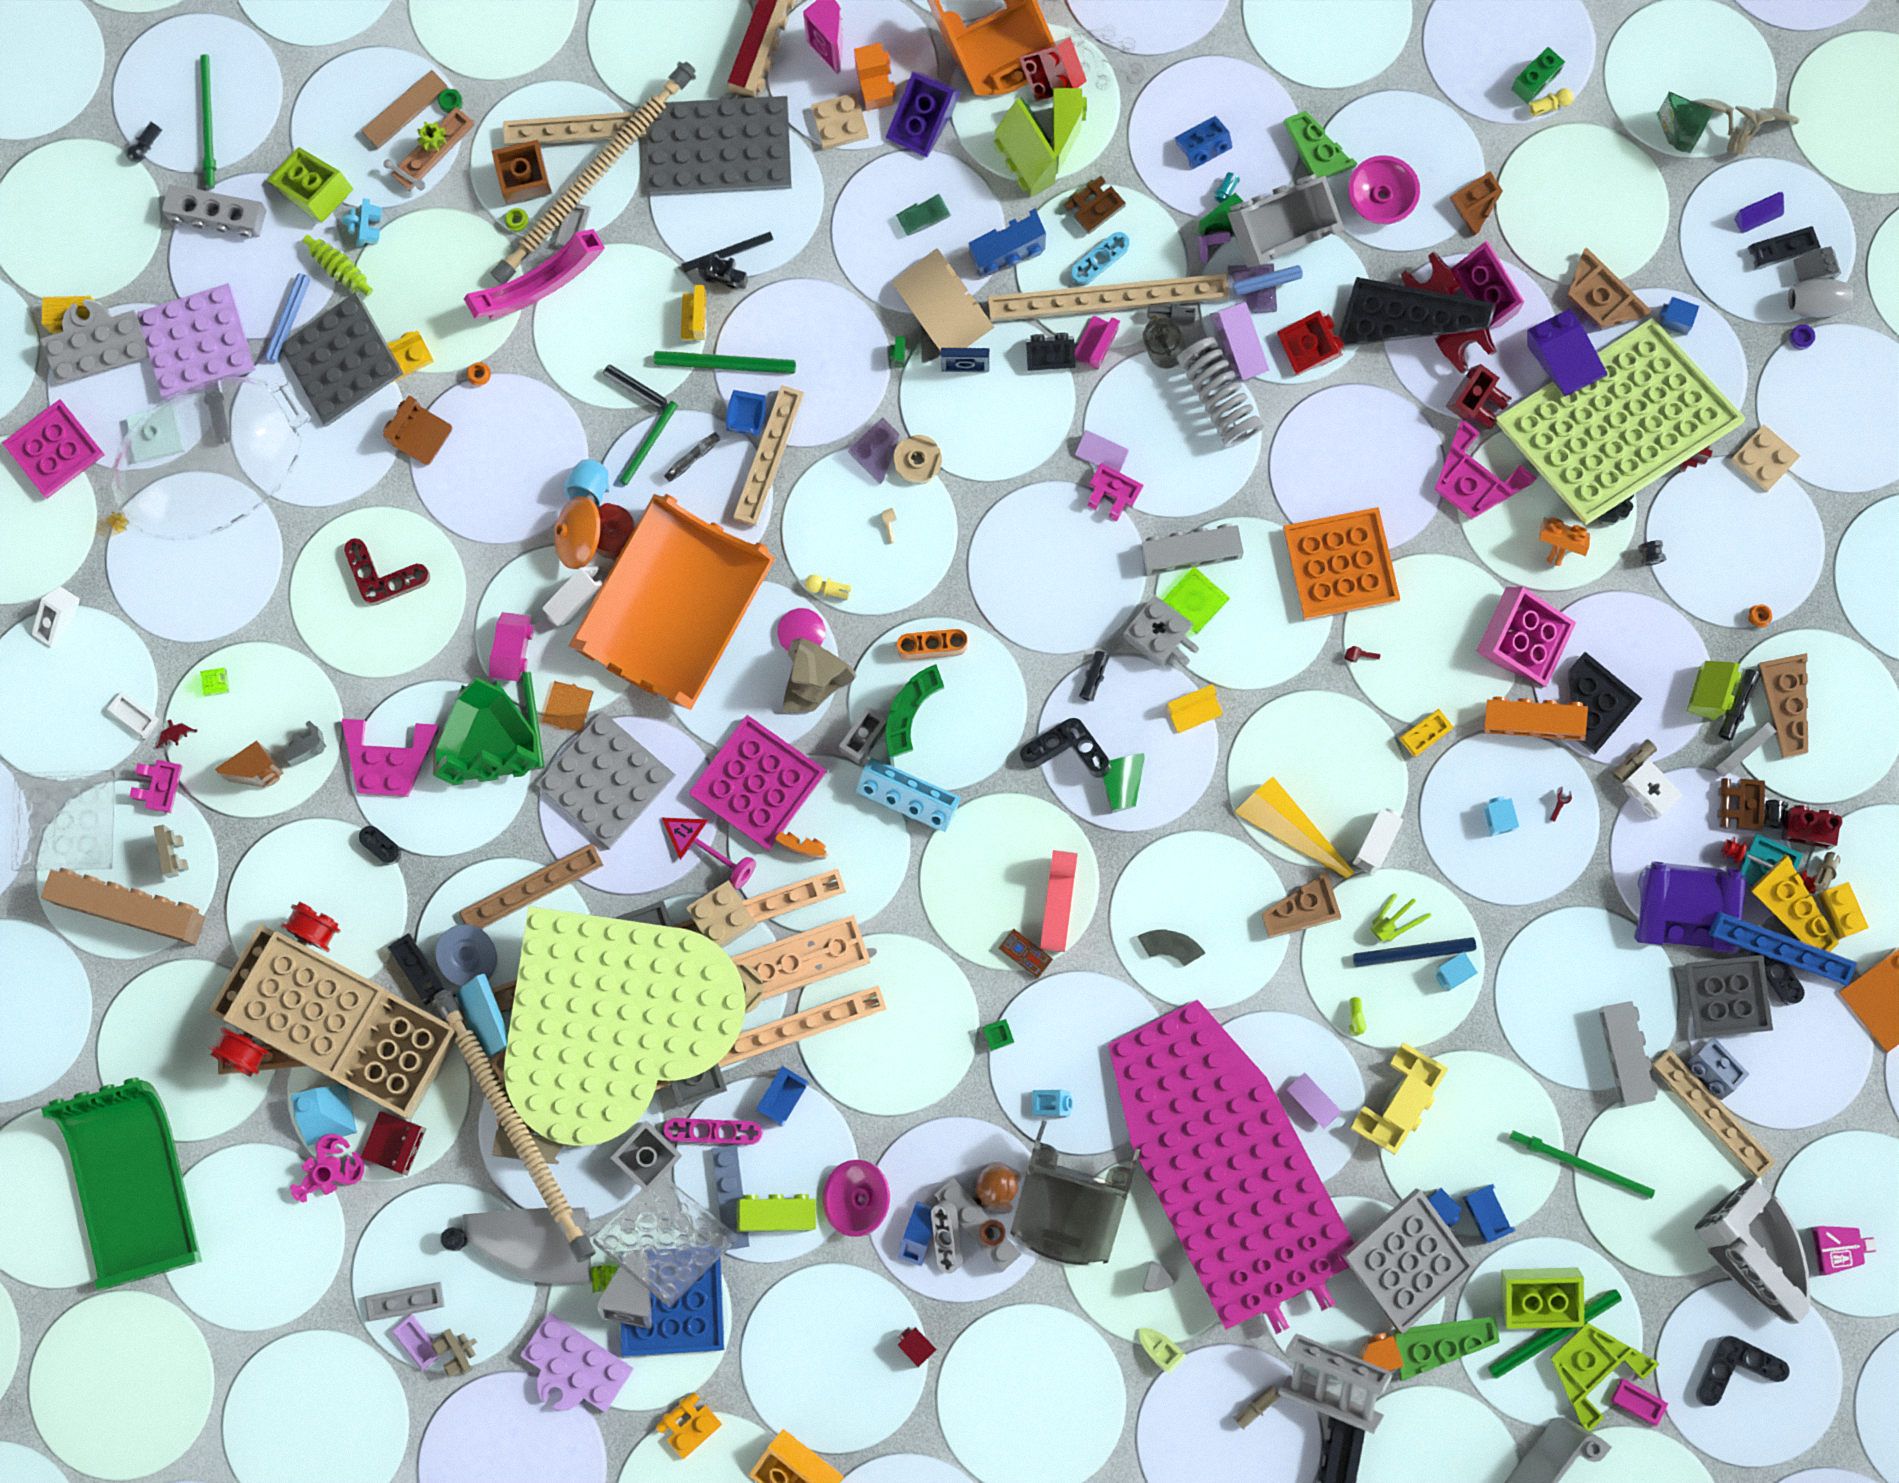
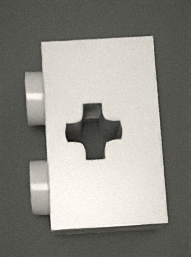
(1665, 791)

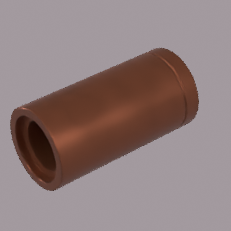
(992, 1223)

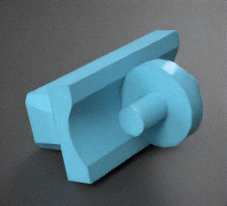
(366, 213)

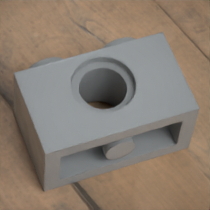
(863, 735)

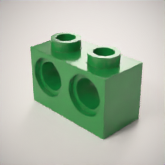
(1538, 75)

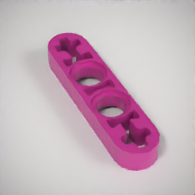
(713, 1131)

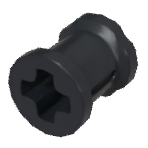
(1775, 814)
(448, 1244)

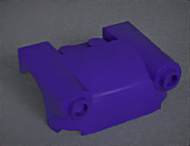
(1683, 901)

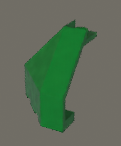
(484, 737)

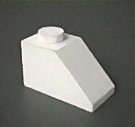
(54, 615)

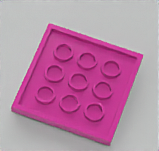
(757, 782)

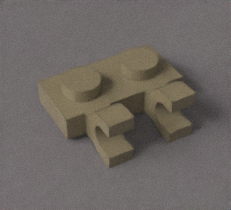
(165, 842)

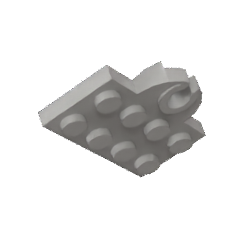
(94, 342)

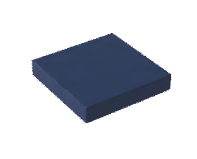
(965, 359)

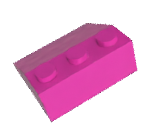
(1526, 635)

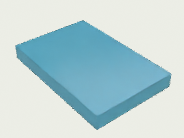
(483, 1015)

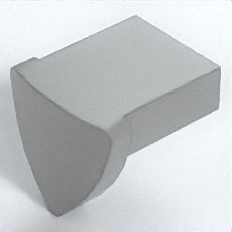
(1156, 1278)

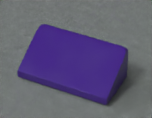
(1760, 212)

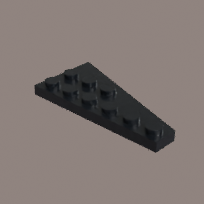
(1399, 312)

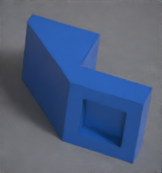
(917, 1235)

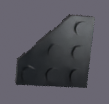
(1606, 697)

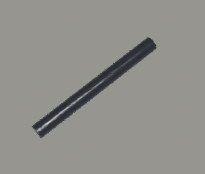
(730, 250)

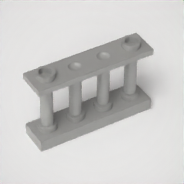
(1340, 1365)

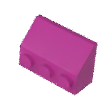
(825, 30)
(1487, 281)

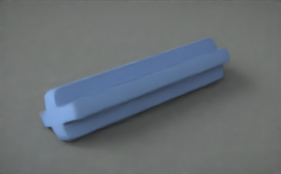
(1267, 280)

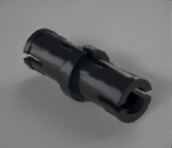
(1094, 676)

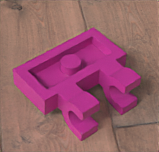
(1115, 485)
(163, 785)

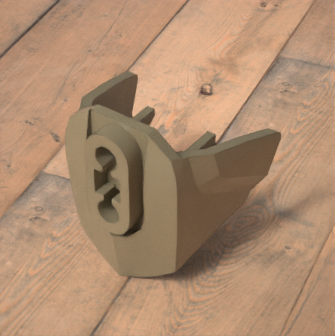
(813, 676)

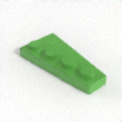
(1442, 1343)

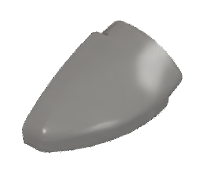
(529, 1243)

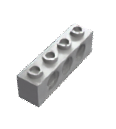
(180, 198)

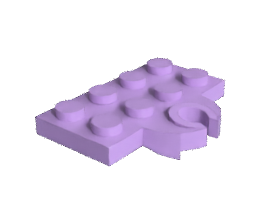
(575, 1366)

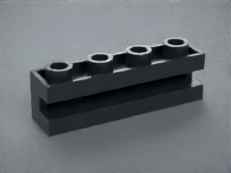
(1341, 1452)

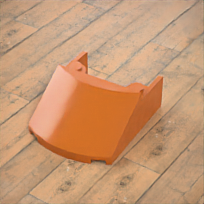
(991, 45)

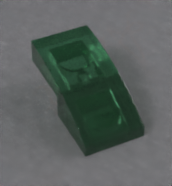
(924, 215)

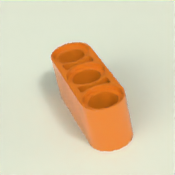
(920, 639)

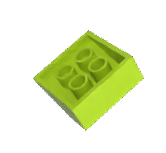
(1026, 150)

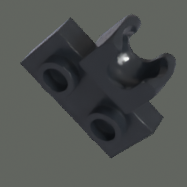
(722, 271)

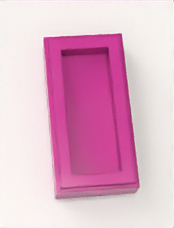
(1638, 1402)

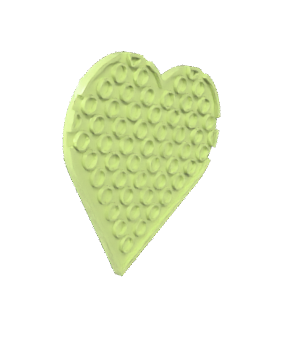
(607, 1015)

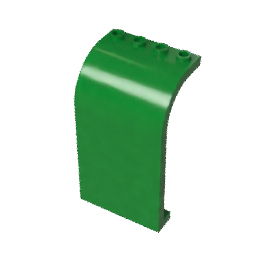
(128, 1181)

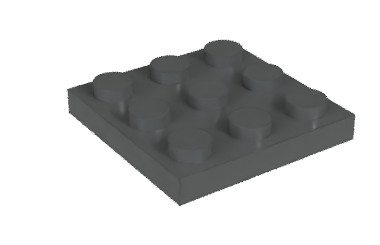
(1729, 997)

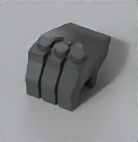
(1817, 264)
(301, 749)

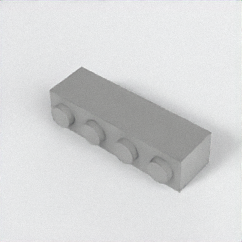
(1193, 549)
(1627, 1054)
(971, 1219)

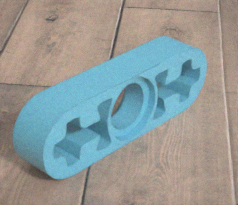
(1083, 264)

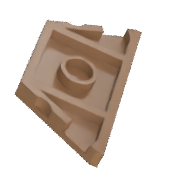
(1603, 294)

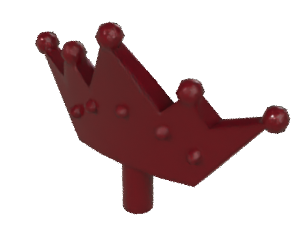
(174, 733)

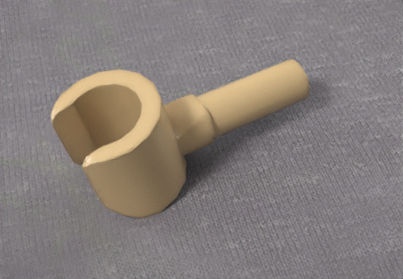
(887, 517)

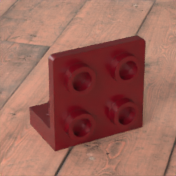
(393, 1143)

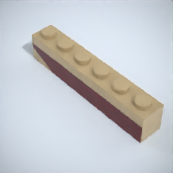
(758, 47)

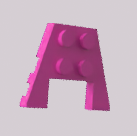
(1470, 484)
(386, 769)

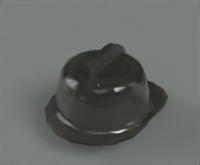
(1163, 341)

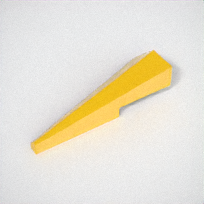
(1279, 815)

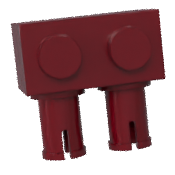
(1473, 391)
(1811, 827)

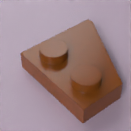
(1477, 201)

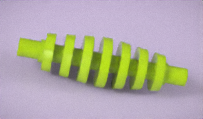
(337, 265)

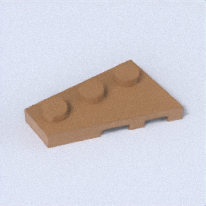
(1304, 909)

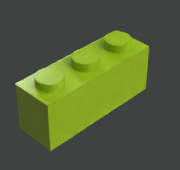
(776, 1213)

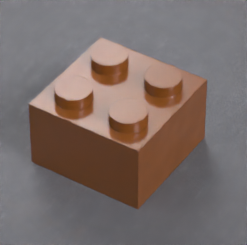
(521, 172)

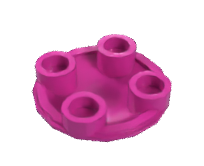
(801, 624)

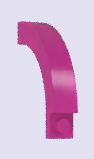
(540, 282)

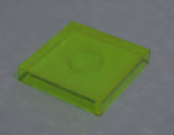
(1196, 599)

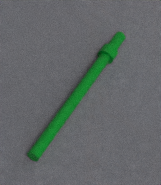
(208, 163)
(1536, 1145)

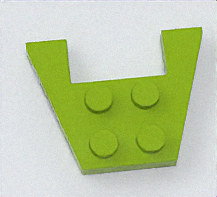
(1587, 1361)

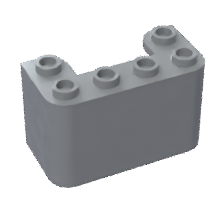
(1285, 219)

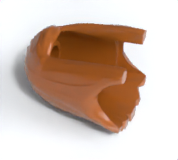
(996, 1187)

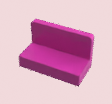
(1096, 341)

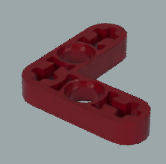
(373, 579)

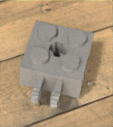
(1160, 646)

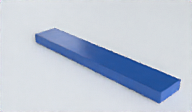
(1782, 948)

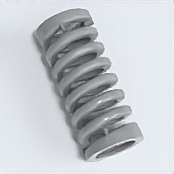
(1185, 360)

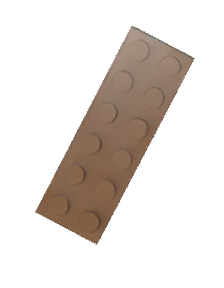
(118, 905)

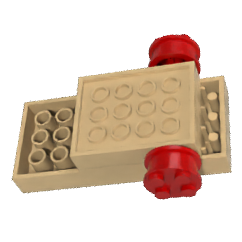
(327, 1017)

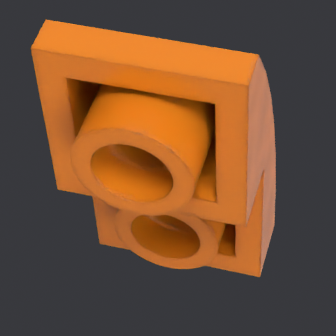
(808, 848)

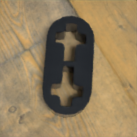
(376, 849)

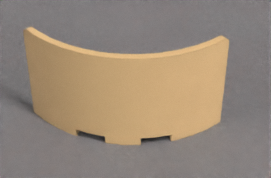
(940, 302)

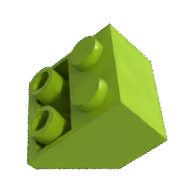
(1713, 689)

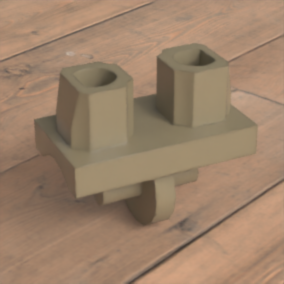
(448, 1342)

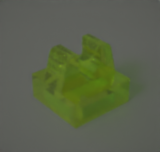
(214, 682)
(601, 1277)

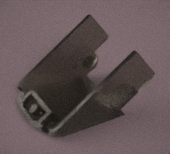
(1068, 1211)

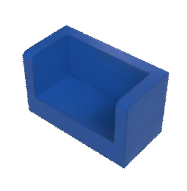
(782, 1096)
(1488, 1214)

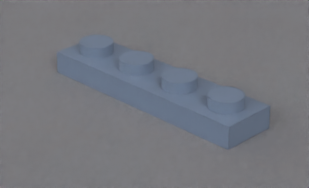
(729, 1189)

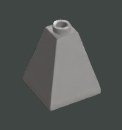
(626, 1301)

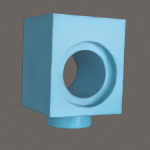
(1501, 816)
(1455, 971)

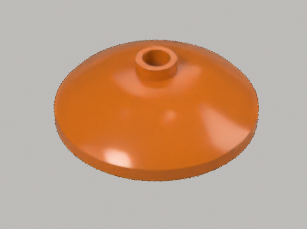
(577, 532)

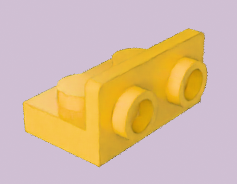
(694, 314)
(410, 353)

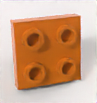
(1563, 538)

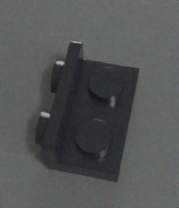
(1050, 352)

